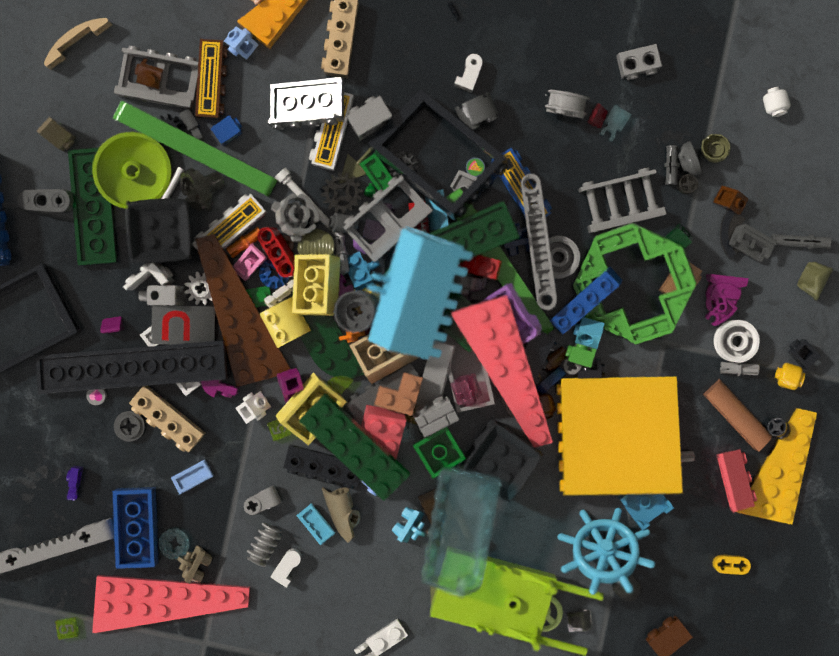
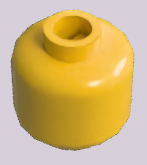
(790, 376)

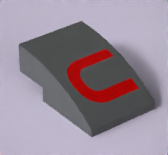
(182, 324)

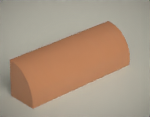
(738, 415)

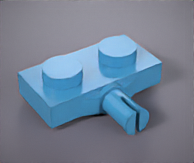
(360, 271)

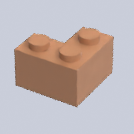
(402, 399)

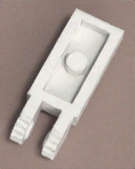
(383, 639)

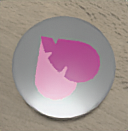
(96, 397)

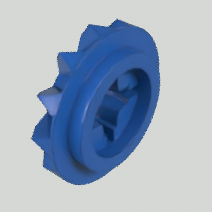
(272, 282)

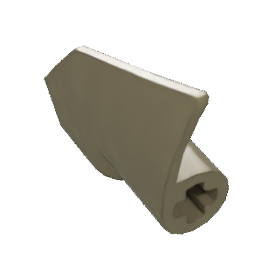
(343, 517)

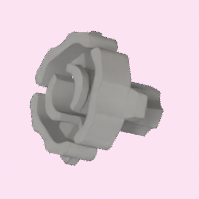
(295, 217)

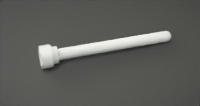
(285, 178)

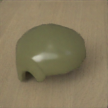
(715, 148)

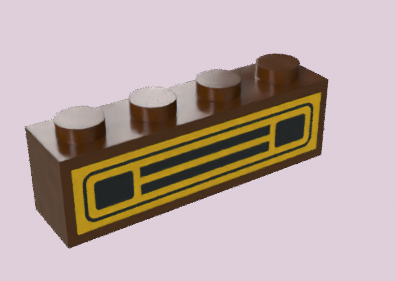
(210, 79)

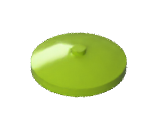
(131, 168)

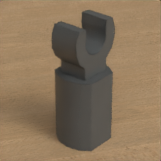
(191, 124)

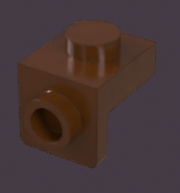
(148, 74)

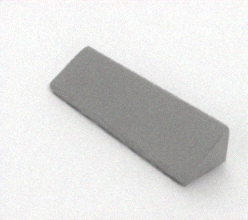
(435, 374)

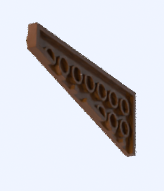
(246, 338)

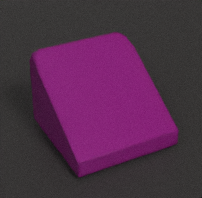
(112, 325)

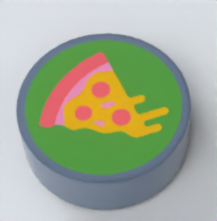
(475, 167)

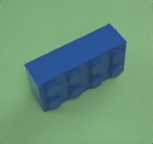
(135, 527)

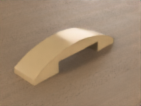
(56, 56)

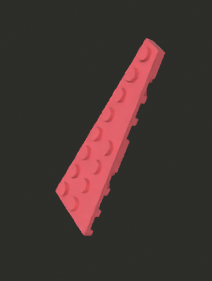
(498, 345)
(139, 601)

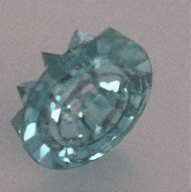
(166, 548)

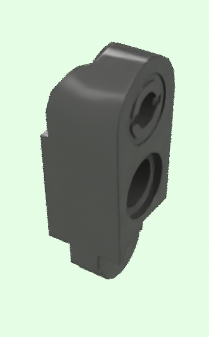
(34, 200)

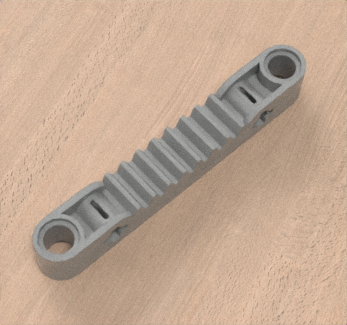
(538, 241)
(99, 532)

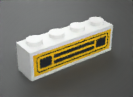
(330, 140)
(235, 221)

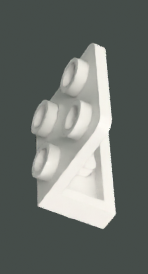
(162, 274)

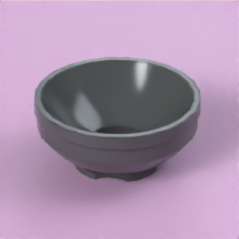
(689, 159)

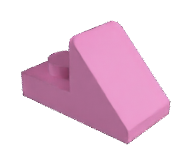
(249, 262)

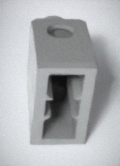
(164, 295)

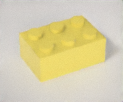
(316, 284)
(301, 402)

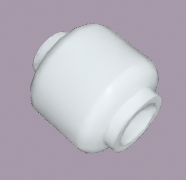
(776, 102)

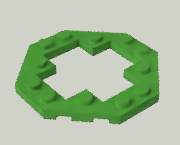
(651, 246)

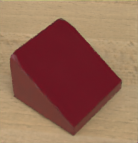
(598, 116)

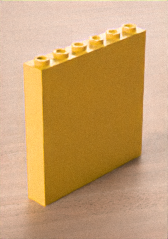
(619, 436)

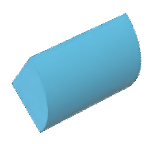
(437, 218)

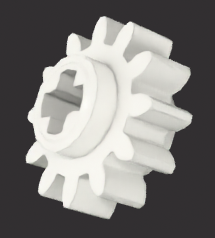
(195, 292)

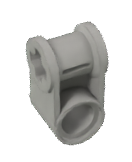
(265, 499)

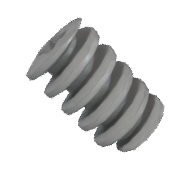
(264, 544)

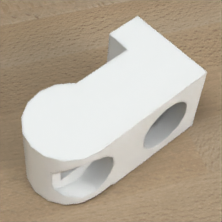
(473, 67)
(291, 559)

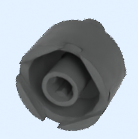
(477, 111)

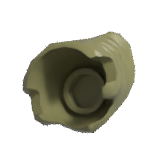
(316, 243)
(814, 279)

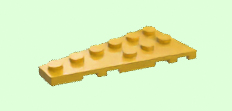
(782, 473)

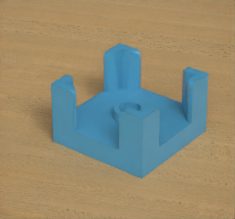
(645, 507)

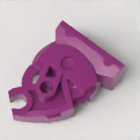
(724, 294)

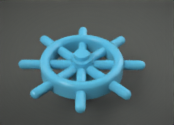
(605, 551)

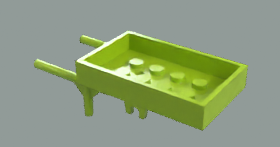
(490, 608)

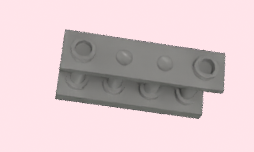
(634, 215)

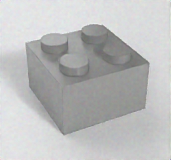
(369, 117)

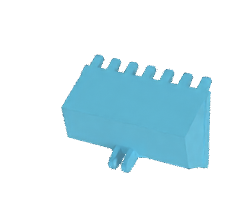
(417, 293)

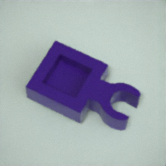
(74, 478)

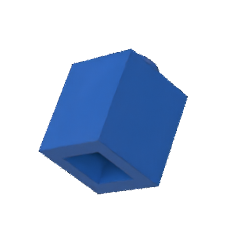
(227, 130)

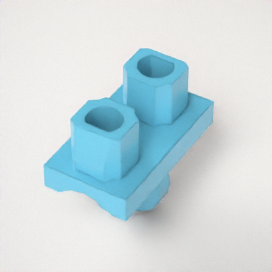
(405, 532)

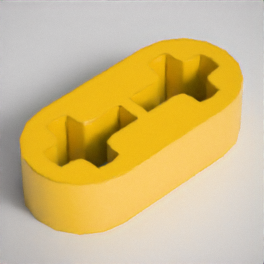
(732, 560)

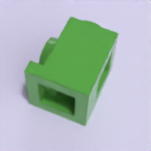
(580, 355)

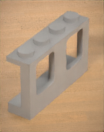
(161, 95)
(387, 219)

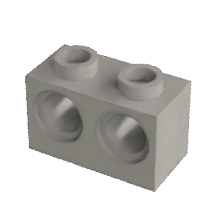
(637, 57)

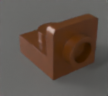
(731, 199)

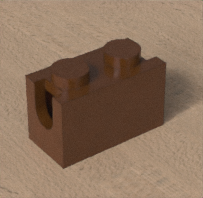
(668, 637)

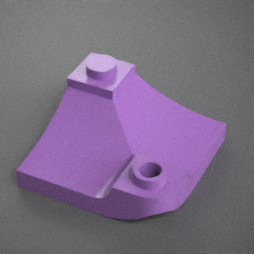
(527, 324)

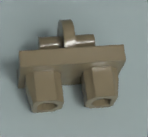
(191, 562)

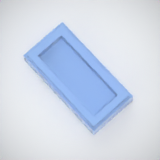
(192, 476)

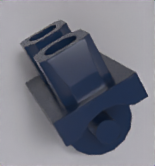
(512, 247)

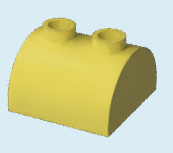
(283, 324)

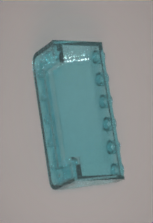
(460, 531)

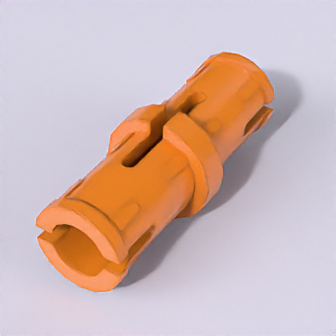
(243, 243)

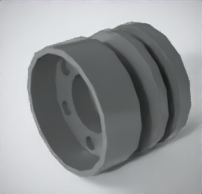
(347, 315)

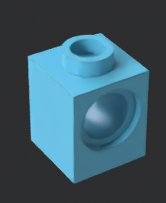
(588, 332)

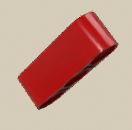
(270, 247)

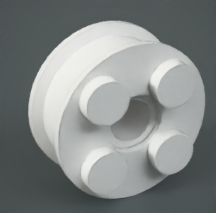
(747, 334)

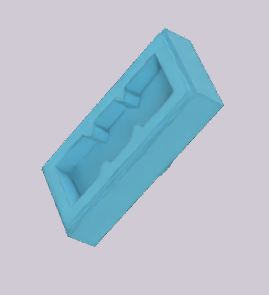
(316, 524)

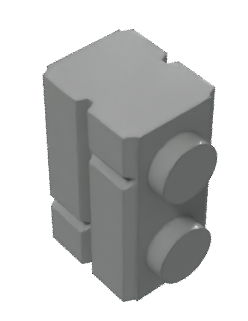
(435, 416)

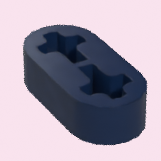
(551, 380)

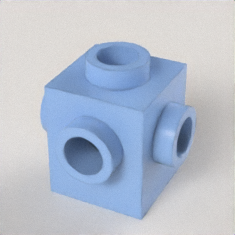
(240, 42)

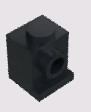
(810, 354)

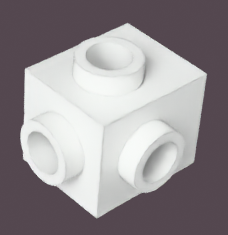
(253, 407)

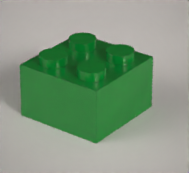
(439, 451)

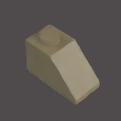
(56, 134)

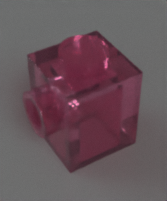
(466, 389)

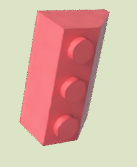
(736, 480)

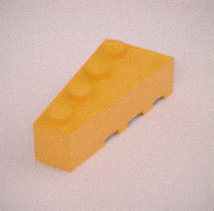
(271, 19)

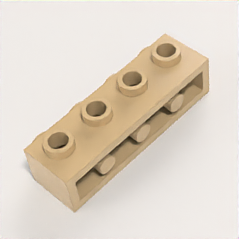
(340, 38)
(166, 418)

